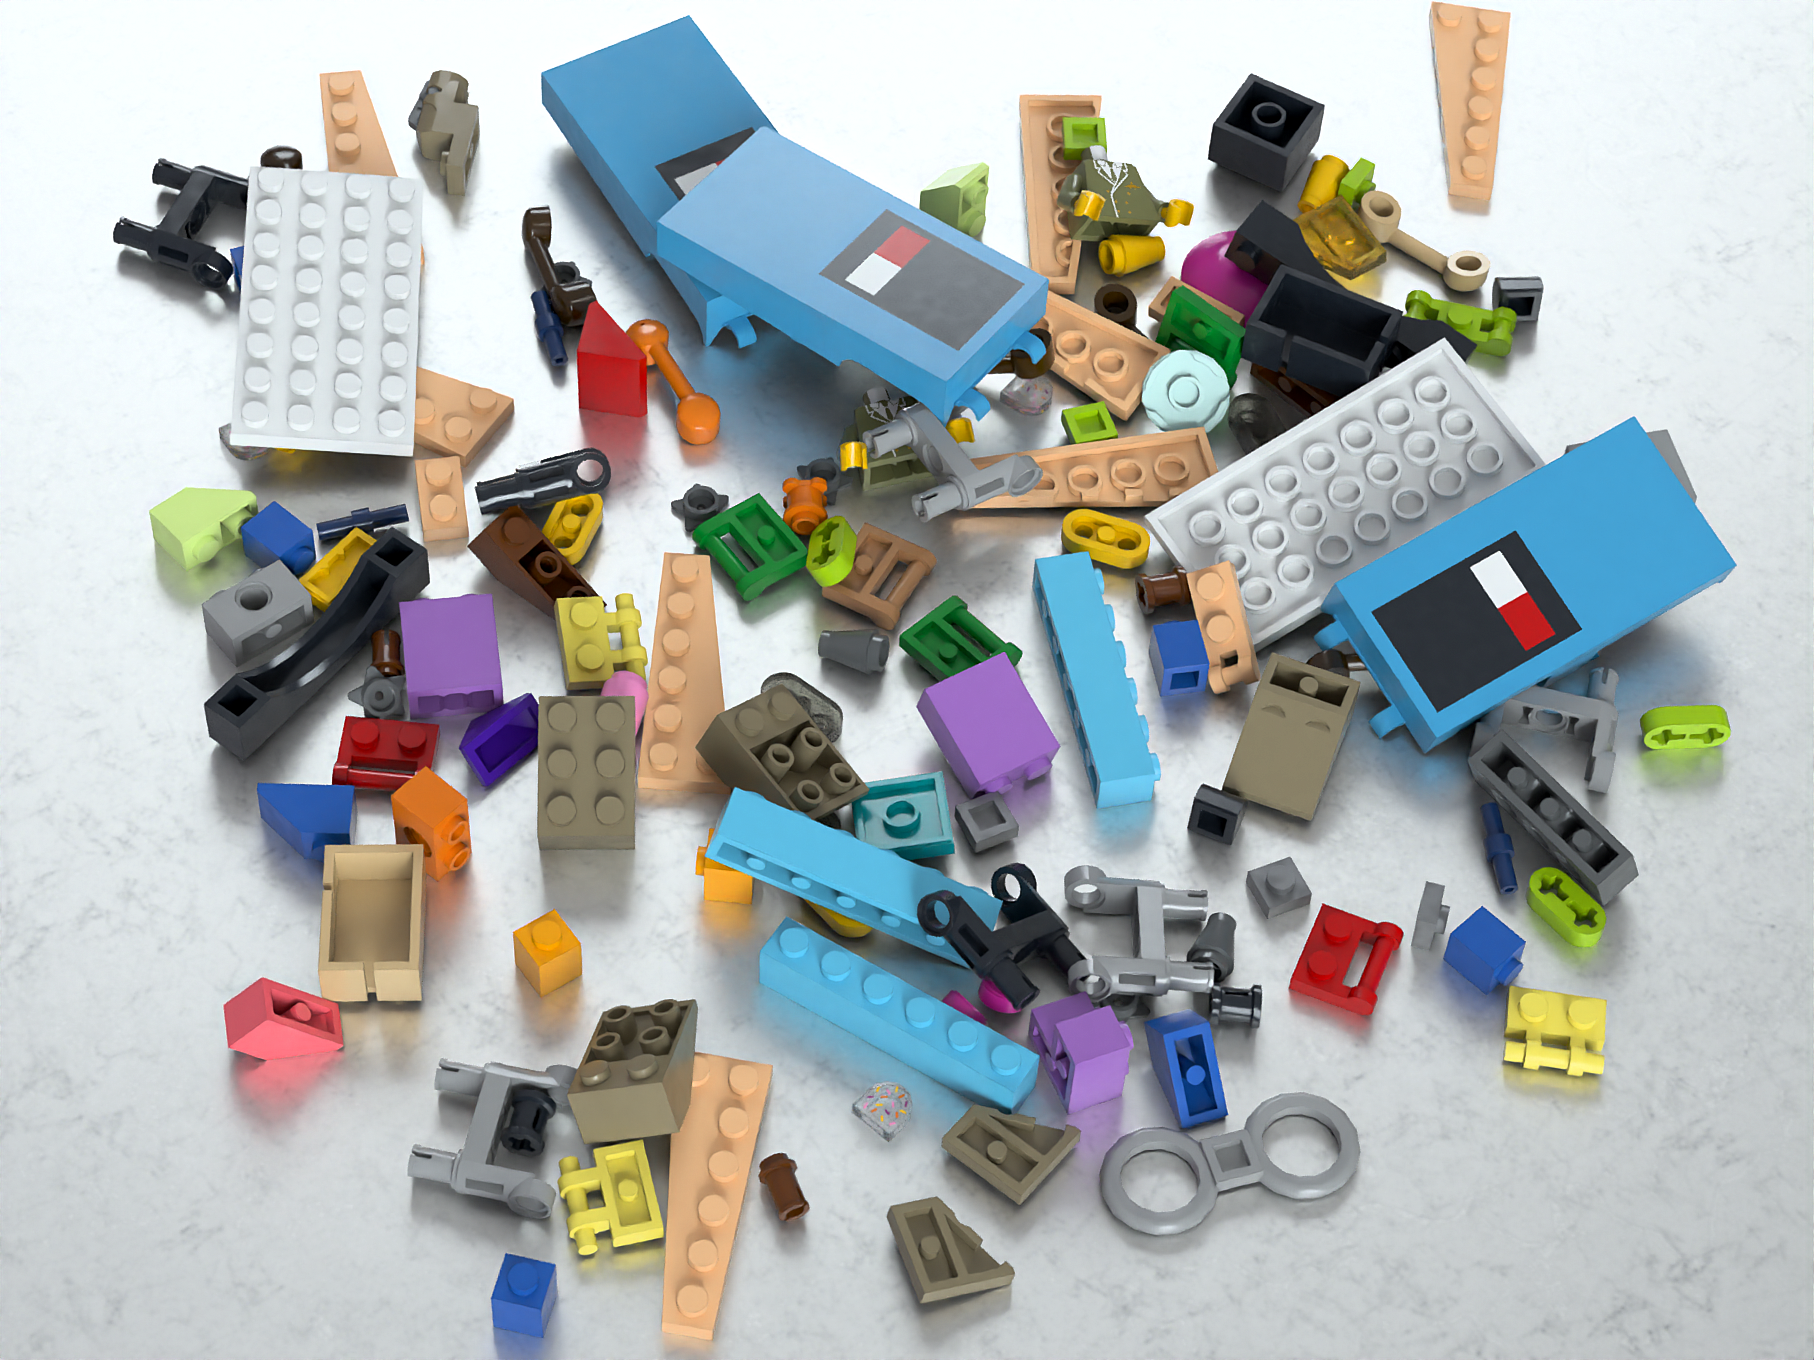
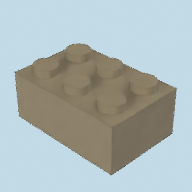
(586, 772)

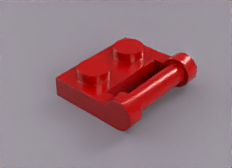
(384, 746)
(1331, 952)

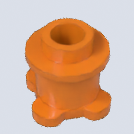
(804, 504)

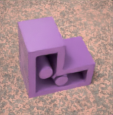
(1081, 1050)

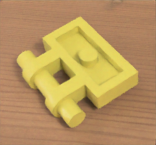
(585, 640)
(1556, 1020)
(627, 1196)

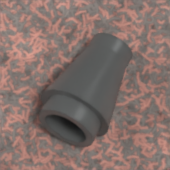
(858, 649)
(1216, 945)

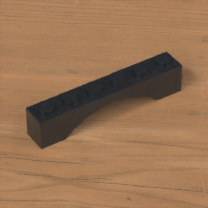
(1274, 239)
(264, 698)

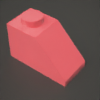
(281, 1022)

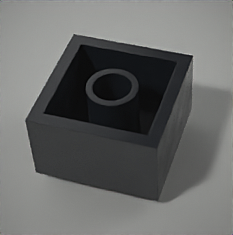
(1266, 132)

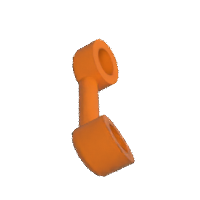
(696, 412)

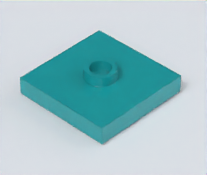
(906, 816)

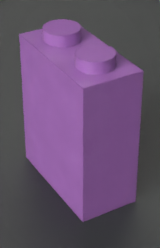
(451, 656)
(988, 727)

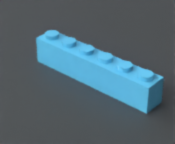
(1094, 680)
(838, 870)
(897, 1018)

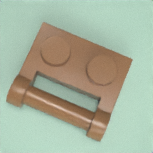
(873, 561)

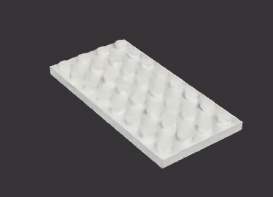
(328, 312)
(1347, 488)

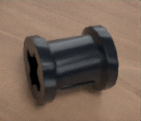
(1235, 1004)
(528, 1122)

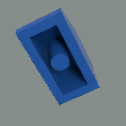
(310, 815)
(1186, 1066)

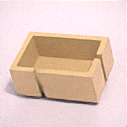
(372, 922)

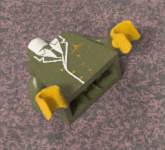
(1112, 199)
(894, 466)

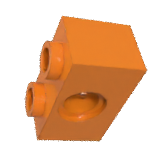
(436, 816)

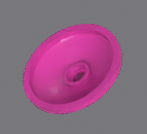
(1219, 277)

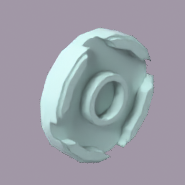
(1185, 391)

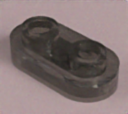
(1265, 423)
(816, 704)

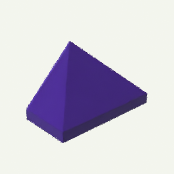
(501, 738)

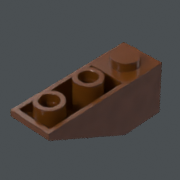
(528, 562)

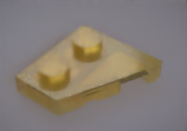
(1341, 239)

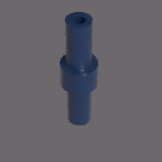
(549, 328)
(364, 520)
(1499, 848)

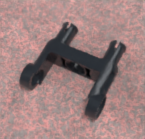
(174, 237)
(543, 482)
(995, 954)

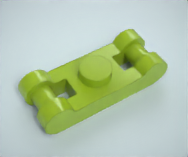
(1467, 321)

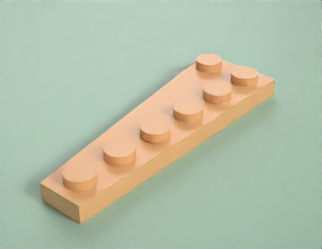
(1470, 76)
(352, 128)
(1044, 170)
(1099, 354)
(456, 415)
(1114, 471)
(683, 680)
(708, 1187)

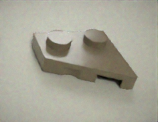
(1008, 1148)
(943, 1253)

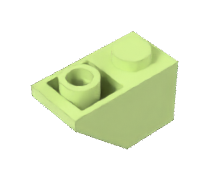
(959, 198)
(201, 522)

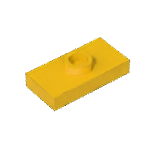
(334, 569)

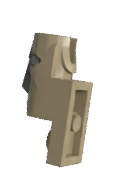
(447, 127)

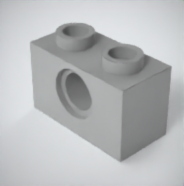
(257, 612)

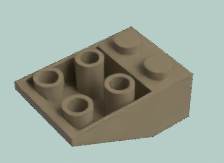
(1291, 736)
(781, 754)
(636, 1072)

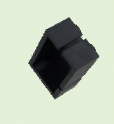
(1320, 333)

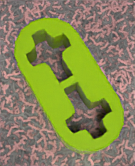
(831, 551)
(1685, 727)
(1567, 905)

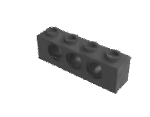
(1553, 817)

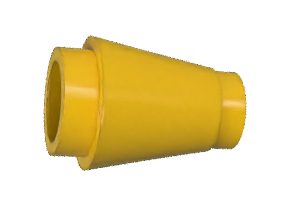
(1322, 182)
(1129, 253)

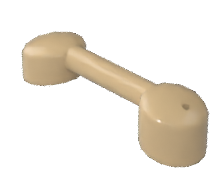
(1460, 271)

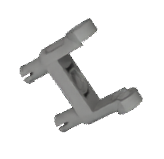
(959, 480)
(1579, 718)
(1150, 968)
(472, 1167)

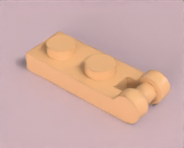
(1223, 625)

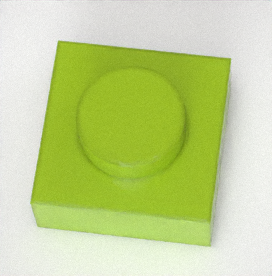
(1082, 133)
(1357, 182)
(1088, 423)

